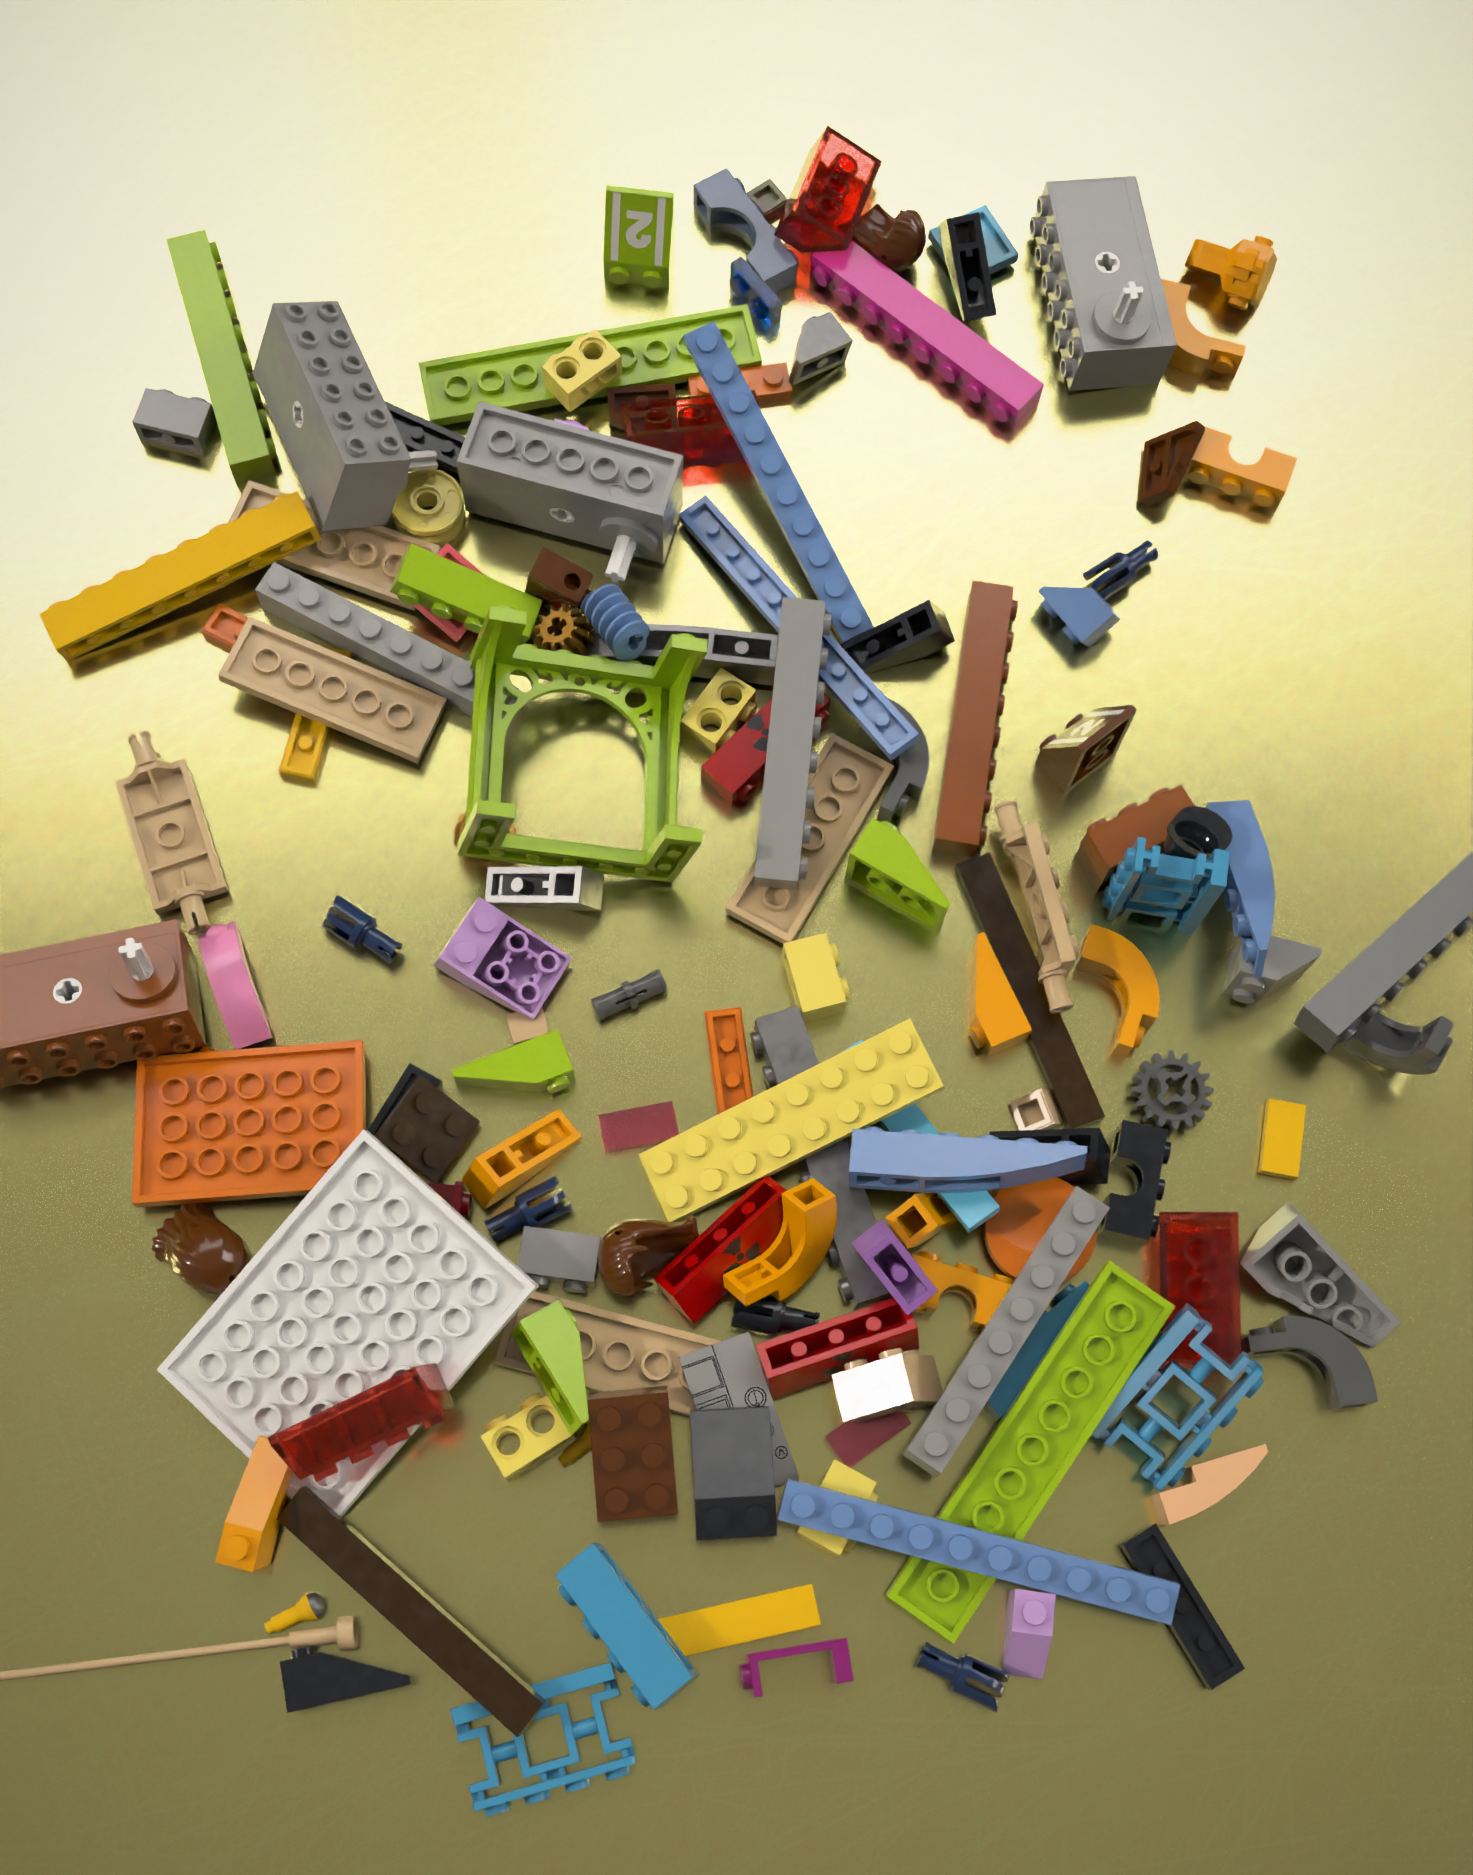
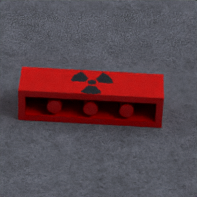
(742, 759)
(739, 1235)
(823, 1349)

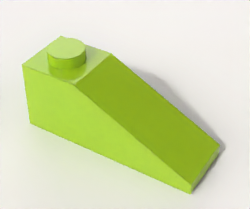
(528, 1067)
(554, 1354)

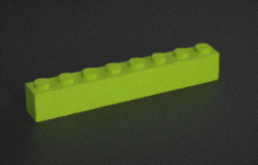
(220, 356)

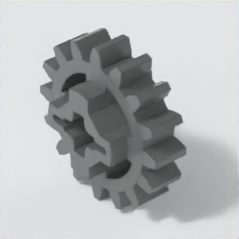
(1182, 1101)

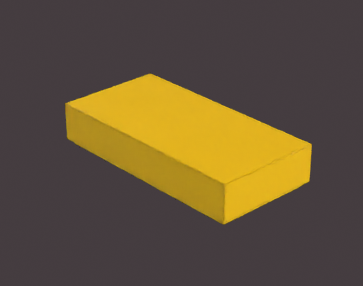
(1282, 1139)

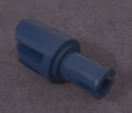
(1122, 568)
(359, 929)
(524, 1214)
(966, 1675)

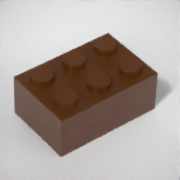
(632, 1453)

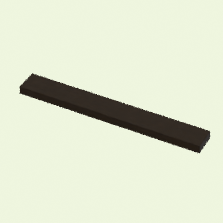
(1049, 1034)
(412, 1611)

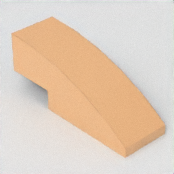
(1206, 1485)

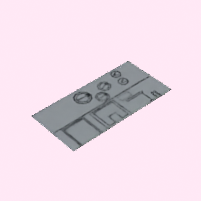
(732, 1377)

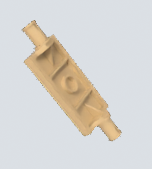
(170, 834)
(1046, 911)

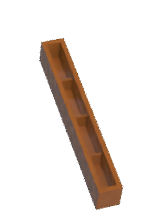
(973, 720)

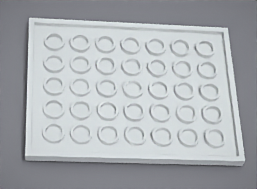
(342, 1298)

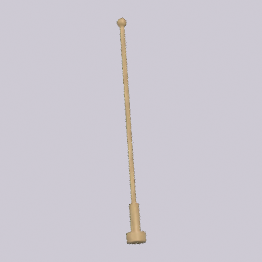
(344, 1633)

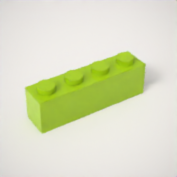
(457, 590)

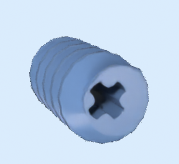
(616, 621)

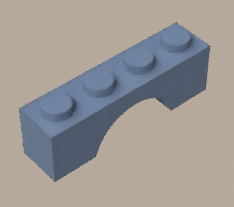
(725, 204)

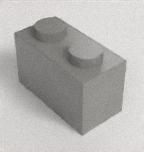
(175, 421)
(560, 1258)

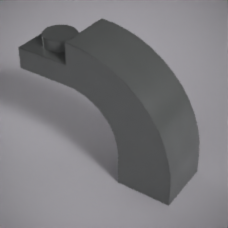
(910, 772)
(1402, 1046)
(1337, 1360)

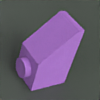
(894, 1267)

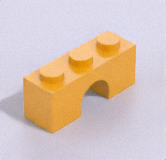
(1260, 482)
(982, 1291)

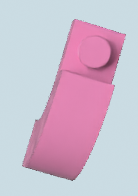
(233, 985)

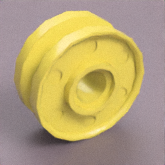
(430, 489)

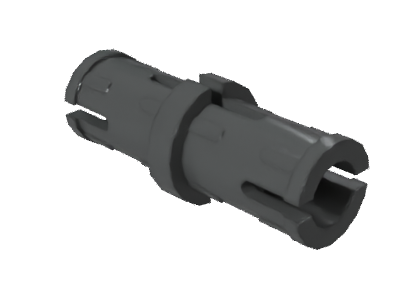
(629, 994)

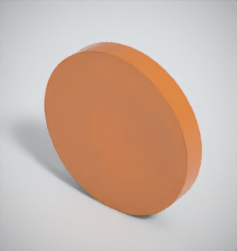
(1022, 1222)

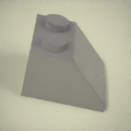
(1283, 965)

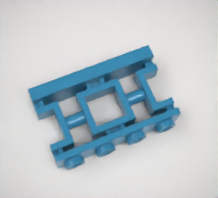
(1166, 885)
(1200, 1418)
(552, 1772)

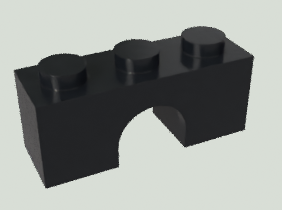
(1142, 1152)

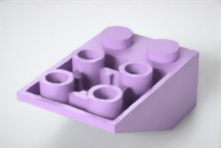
(502, 959)

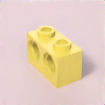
(586, 374)
(712, 710)
(533, 1445)

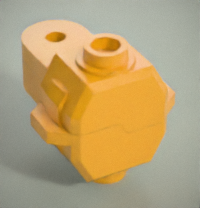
(1242, 269)

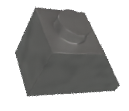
(819, 347)

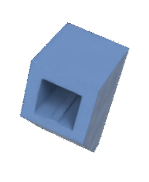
(1082, 610)

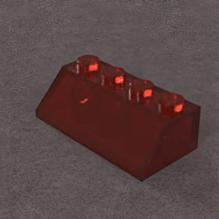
(828, 195)
(700, 434)
(1203, 1270)
(363, 1422)

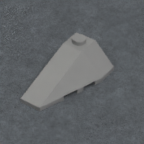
(1307, 1272)

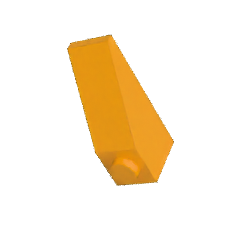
(995, 1011)
(519, 1158)
(252, 1520)

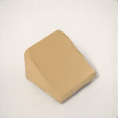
(524, 1028)
(1036, 1111)

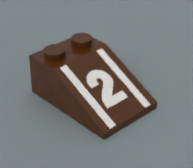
(1084, 744)

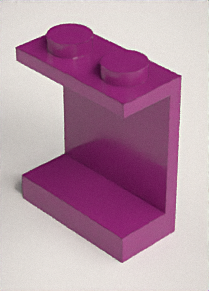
(837, 1654)

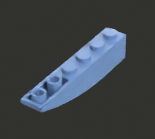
(1249, 882)
(953, 1162)

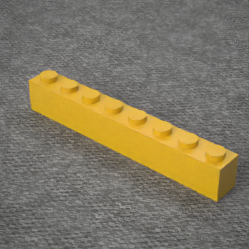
(179, 576)

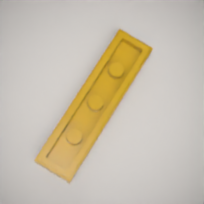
(306, 744)
(743, 1620)

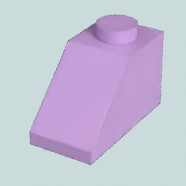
(1028, 1632)

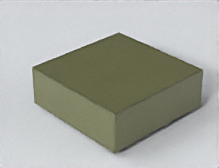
(769, 198)

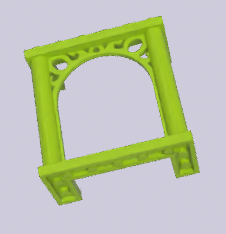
(488, 820)

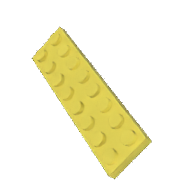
(791, 1121)

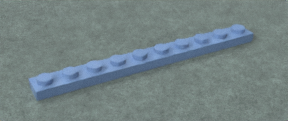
(777, 481)
(765, 590)
(978, 1551)

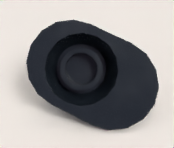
(1196, 832)

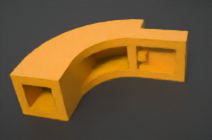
(1194, 349)
(1132, 976)
(921, 1218)
(797, 1250)

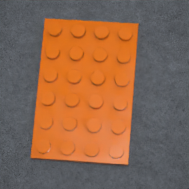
(244, 1121)

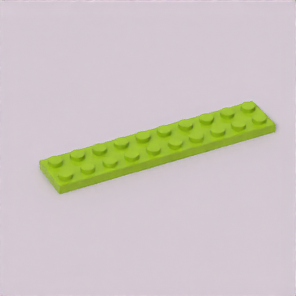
(514, 375)
(1038, 1439)

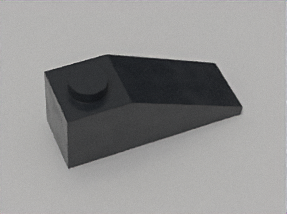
(968, 265)
(901, 638)
(1098, 1151)
(326, 1678)

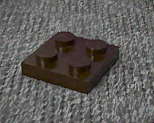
(426, 1129)

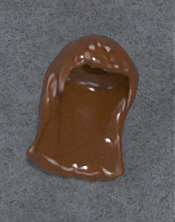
(891, 240)
(201, 1249)
(641, 1249)

